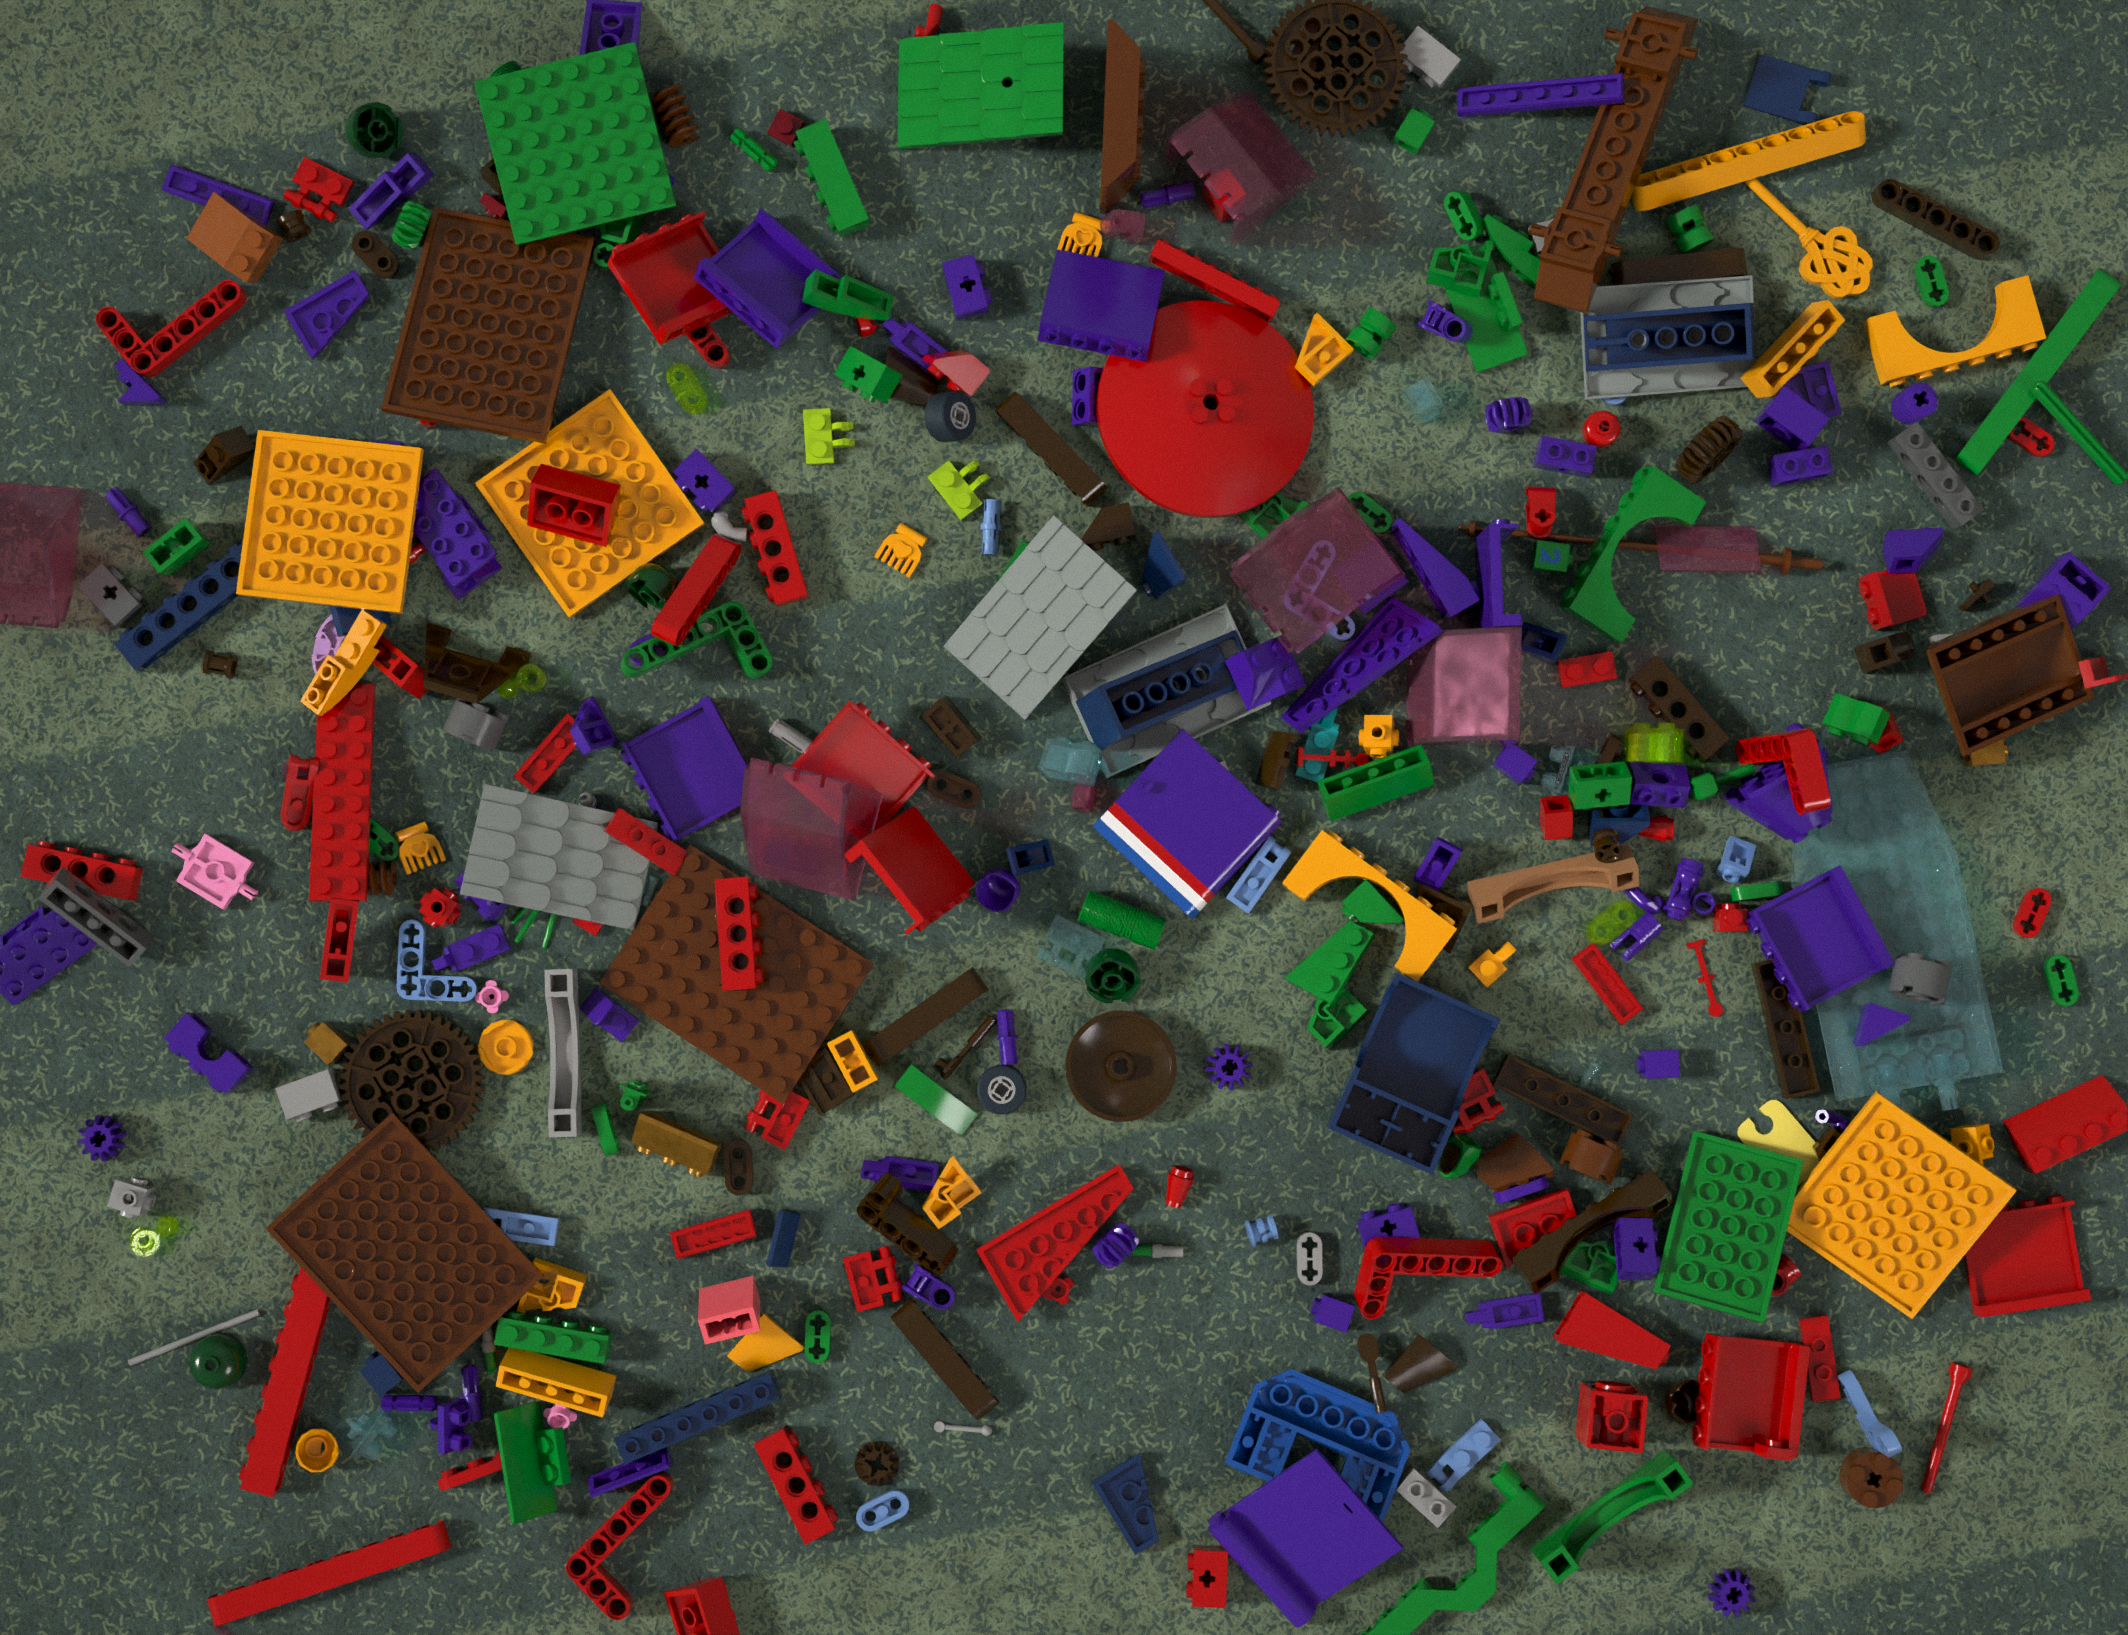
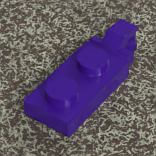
(912, 341)
(473, 949)
(910, 1172)
(1507, 1311)

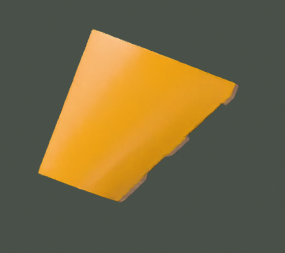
(950, 1193)
(561, 1291)
(764, 1346)

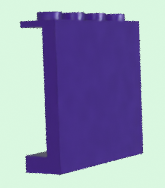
(764, 278)
(1101, 305)
(1490, 576)
(688, 769)
(1819, 939)

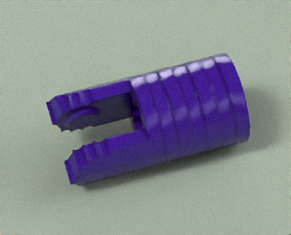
(1642, 931)

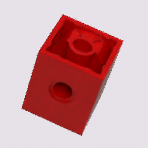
(1611, 1416)

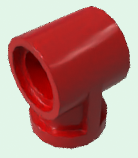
(1787, 1273)

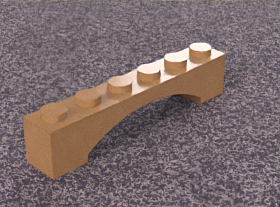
(1498, 893)

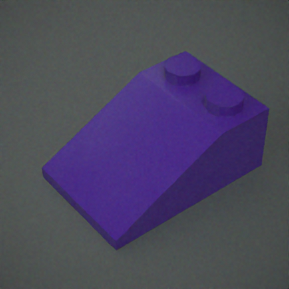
(610, 25)

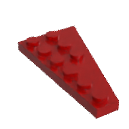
(1041, 1247)

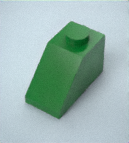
(1369, 906)

